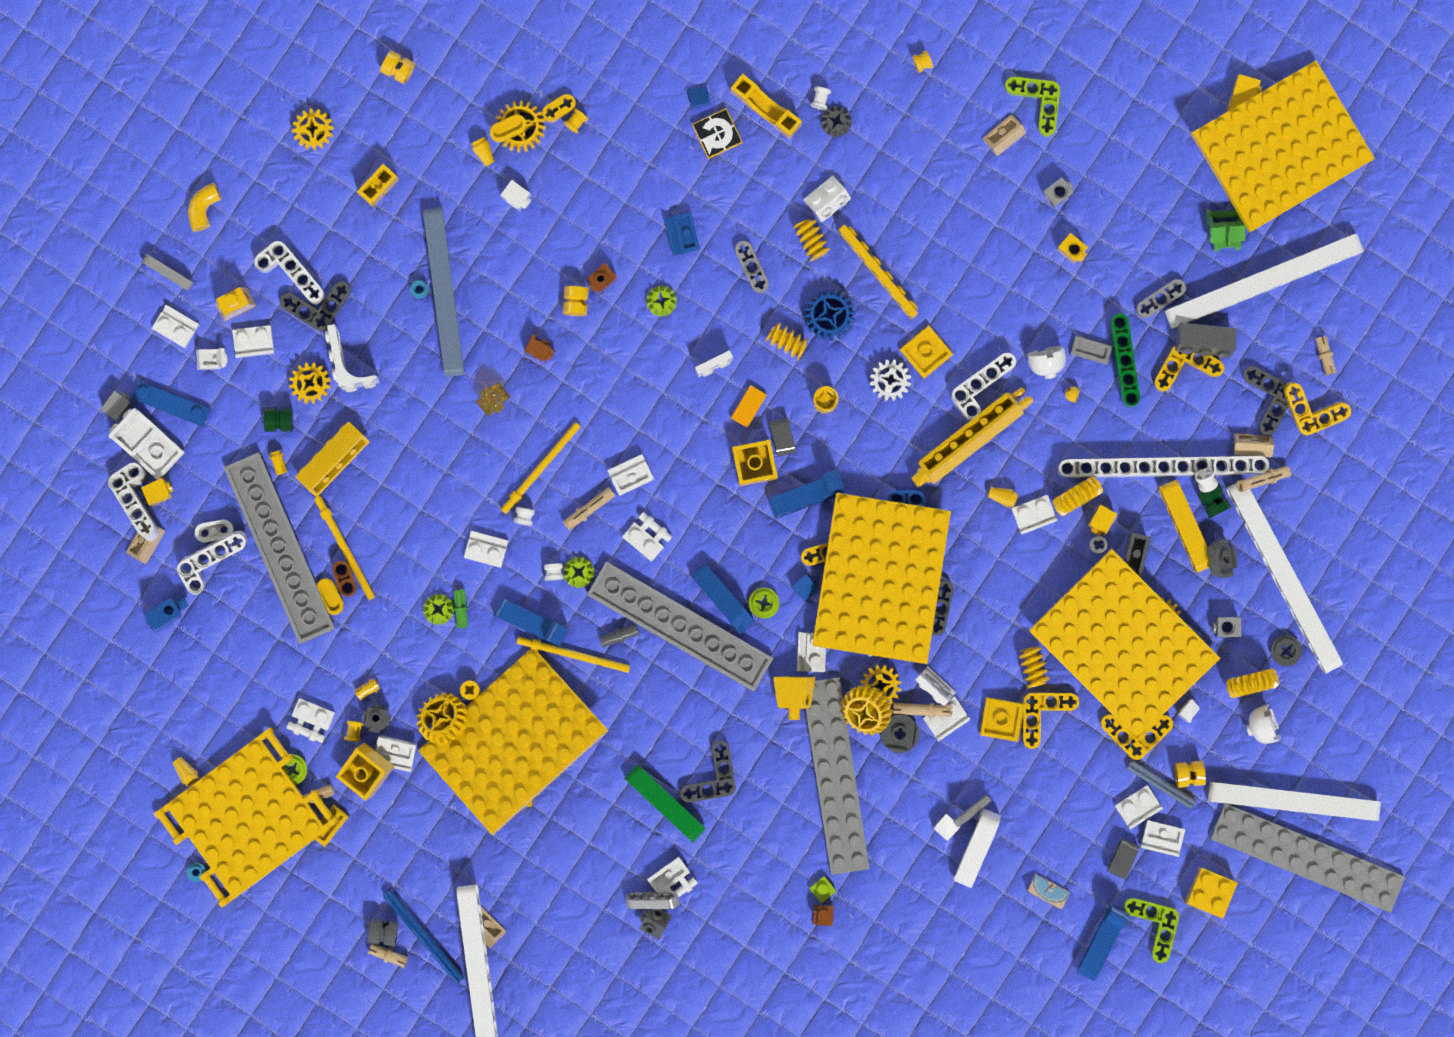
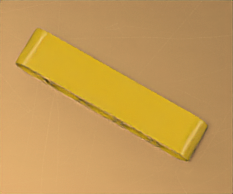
(1185, 525)

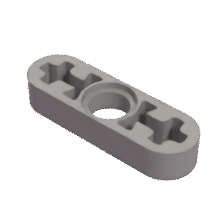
(167, 272)
(753, 282)
(1175, 295)
(652, 900)

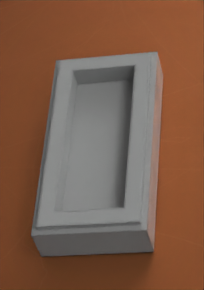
(1091, 350)
(970, 812)

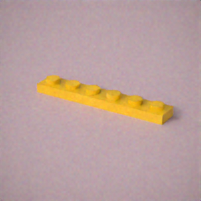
(873, 265)

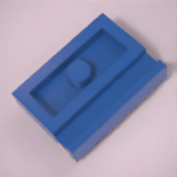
(682, 234)

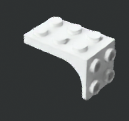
(340, 374)
(145, 443)

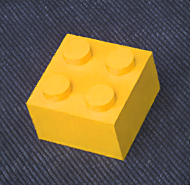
(754, 463)
(365, 771)
(1211, 892)

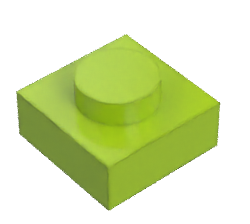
(822, 889)

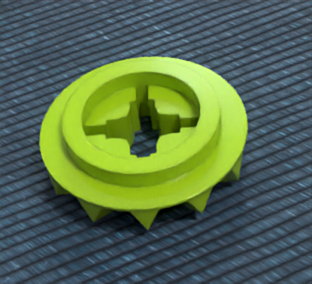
(669, 305)
(588, 572)
(772, 598)
(437, 618)
(301, 768)

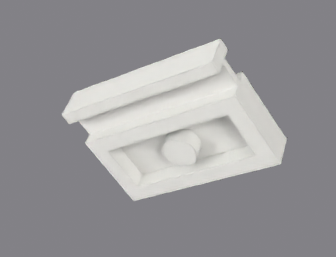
(175, 326)
(253, 341)
(720, 361)
(630, 475)
(1034, 514)
(486, 549)
(810, 657)
(937, 687)
(943, 726)
(397, 752)
(1138, 807)
(1162, 838)

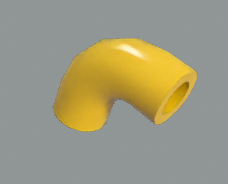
(199, 204)

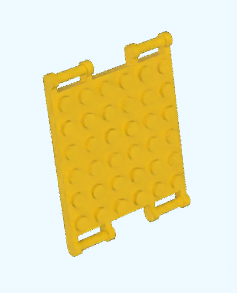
(246, 817)

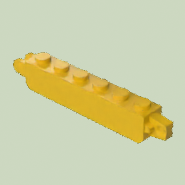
(971, 437)

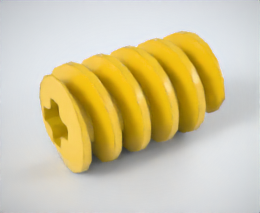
(811, 239)
(787, 341)
(1034, 666)

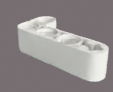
(294, 274)
(985, 382)
(135, 504)
(214, 557)
(977, 847)

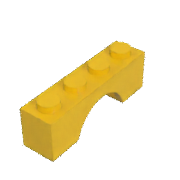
(766, 108)

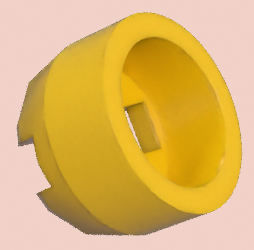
(1072, 394)

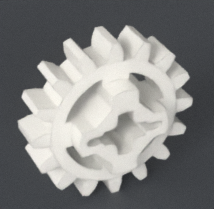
(892, 372)

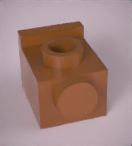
(609, 279)
(539, 349)
(823, 915)

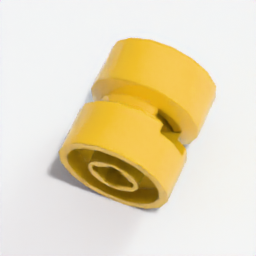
(391, 64)
(575, 301)
(825, 399)
(1183, 777)

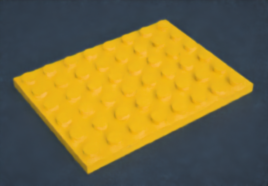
(1282, 146)
(881, 578)
(1124, 643)
(515, 741)

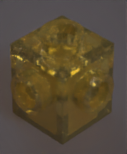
(493, 399)

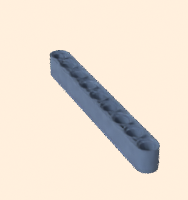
(443, 292)

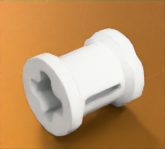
(820, 98)

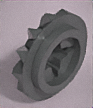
(827, 124)
(1276, 650)

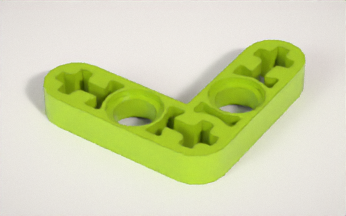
(1045, 99)
(1160, 918)

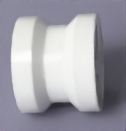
(1206, 480)
(524, 516)
(553, 572)

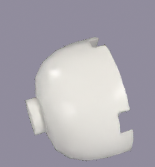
(1048, 361)
(1263, 725)

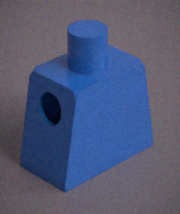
(159, 620)

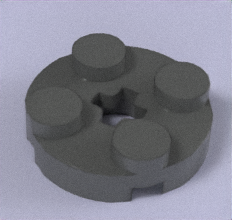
(1222, 558)
(908, 727)

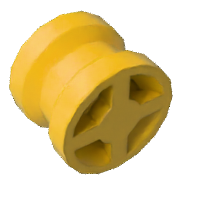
(922, 61)
(472, 692)

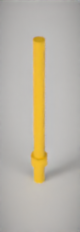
(515, 496)
(326, 515)
(538, 645)

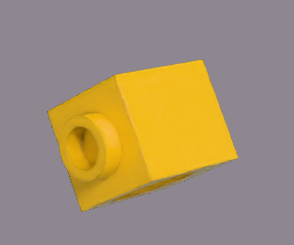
(1064, 249)
(157, 491)
(1101, 520)

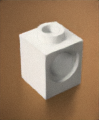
(516, 196)

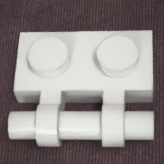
(643, 541)
(311, 714)
(670, 875)

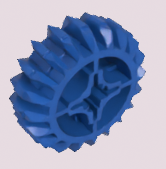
(823, 299)

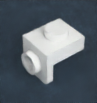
(211, 359)

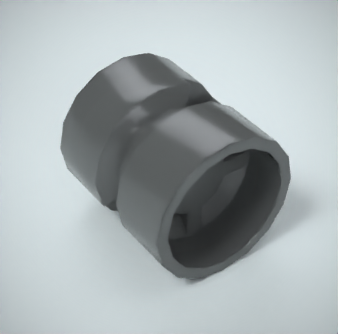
(383, 932)

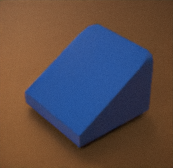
(699, 97)
(804, 587)

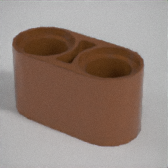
(341, 580)

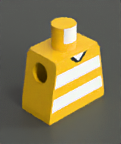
(234, 303)

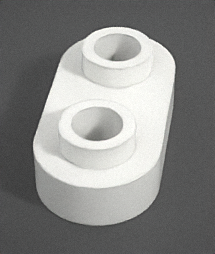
(214, 530)

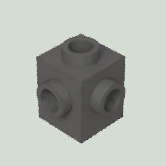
(384, 720)
(654, 922)

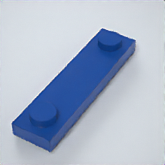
(171, 404)

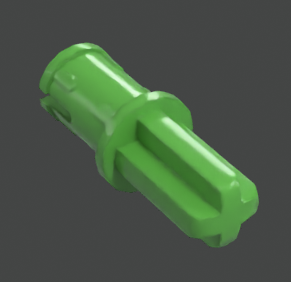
(460, 609)

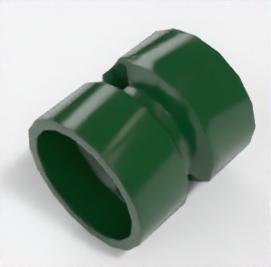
(278, 419)
(1213, 509)

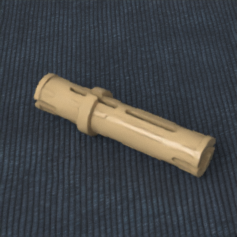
(1270, 476)
(594, 504)
(923, 709)

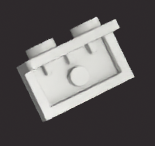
(827, 198)

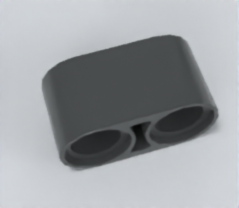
(782, 437)
(1123, 858)

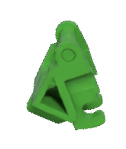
(1225, 233)

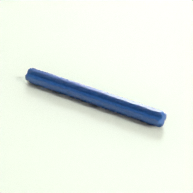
(423, 936)

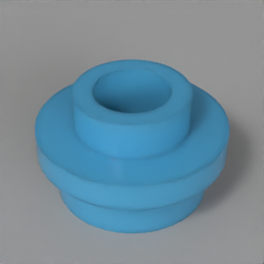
(415, 284)
(200, 867)

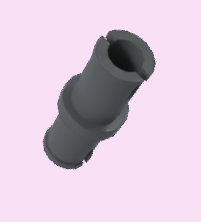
(619, 635)

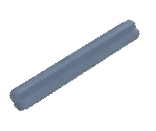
(1161, 784)

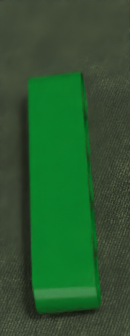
(1128, 352)
(665, 803)

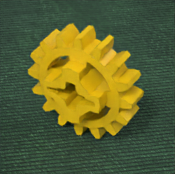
(304, 130)
(304, 391)
(879, 677)

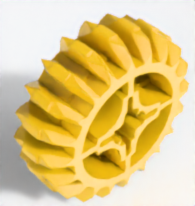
(529, 124)
(1077, 496)
(1252, 683)
(866, 710)
(442, 728)

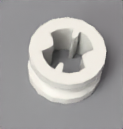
(1099, 551)

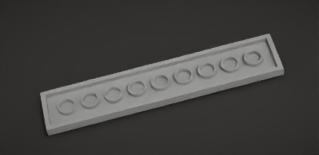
(279, 548)
(680, 626)
(836, 779)
(1307, 858)

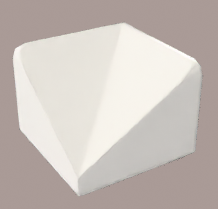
(1188, 710)
(946, 827)

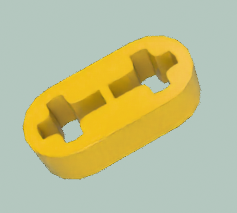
(556, 105)

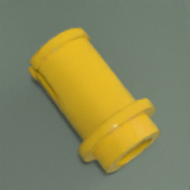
(278, 462)
(367, 689)

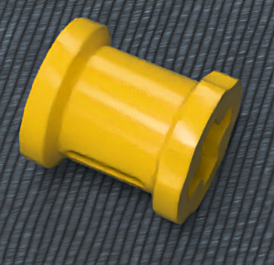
(575, 121)
(353, 731)

